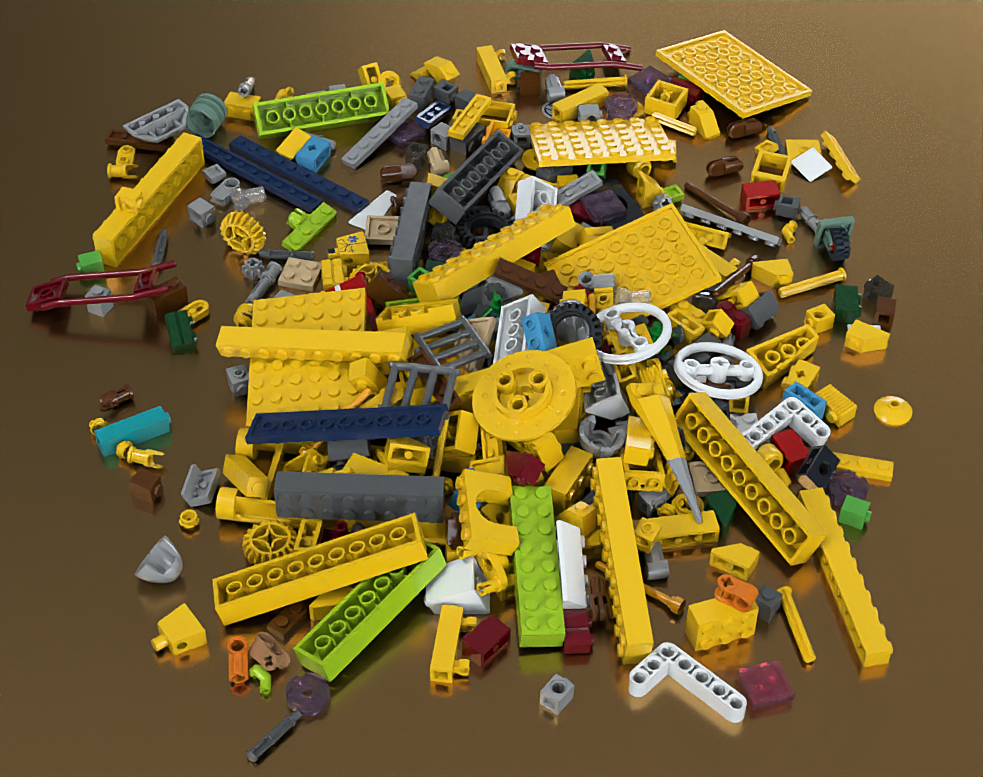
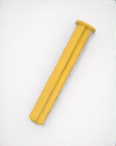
(586, 83)
(815, 282)
(796, 624)

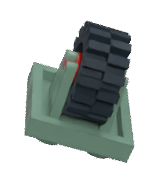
(835, 236)

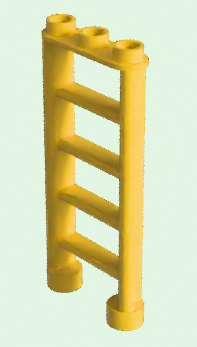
(234, 507)

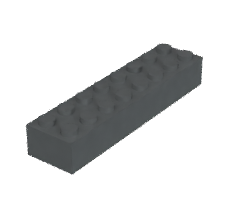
(475, 177)
(410, 232)
(359, 496)

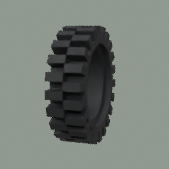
(479, 219)
(583, 312)

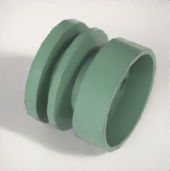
(206, 115)

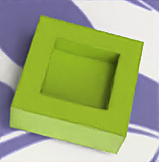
(674, 192)

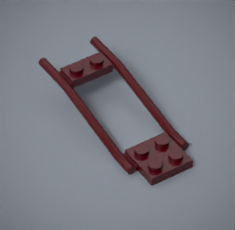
(533, 56)
(52, 294)

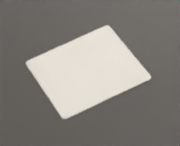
(811, 164)

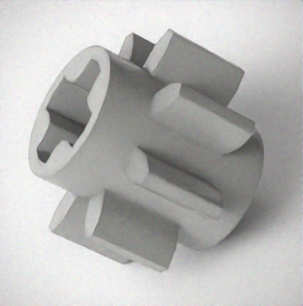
(661, 199)
(253, 269)

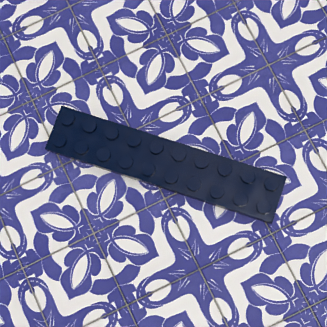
(347, 424)

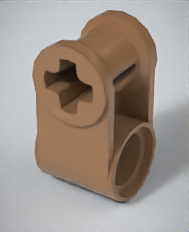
(269, 652)

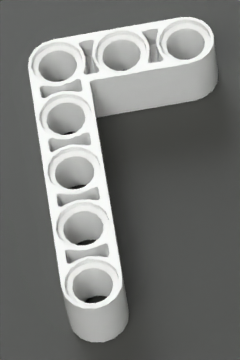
(791, 413)
(691, 676)

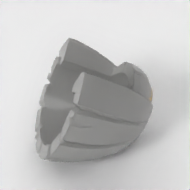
(572, 328)
(599, 442)
(162, 563)

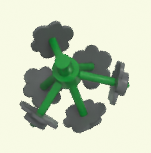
(494, 294)
(655, 332)

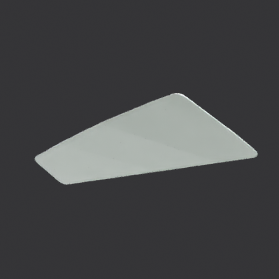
(377, 208)

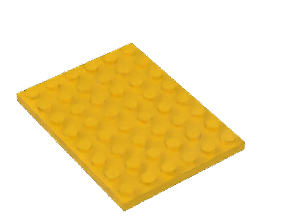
(733, 73)
(600, 142)
(644, 255)
(304, 384)

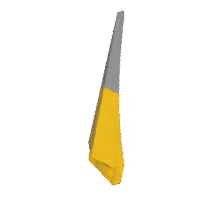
(658, 416)

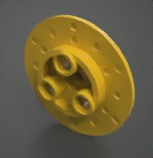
(524, 395)

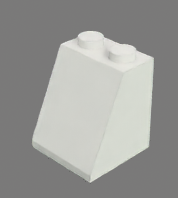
(457, 587)

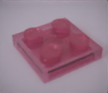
(765, 684)

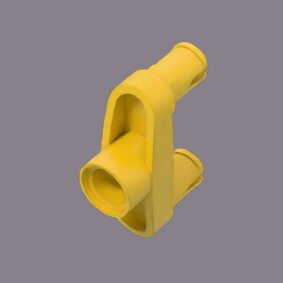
(492, 567)

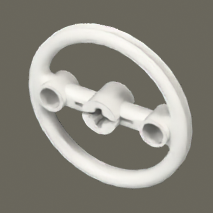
(627, 332)
(718, 370)

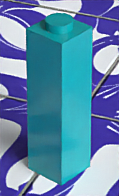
(133, 429)

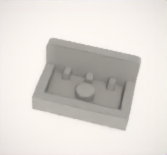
(200, 485)

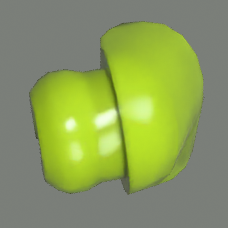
(263, 675)

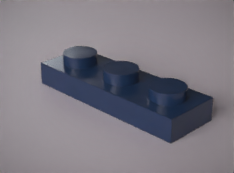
(433, 114)

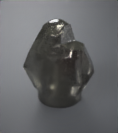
(704, 301)

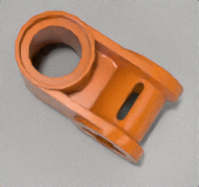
(736, 594)

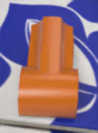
(238, 659)

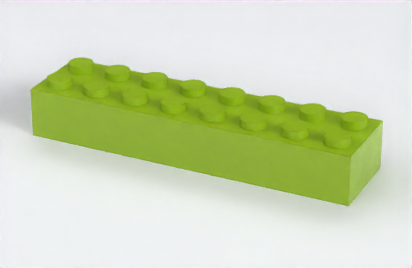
(320, 110)
(536, 568)
(364, 615)

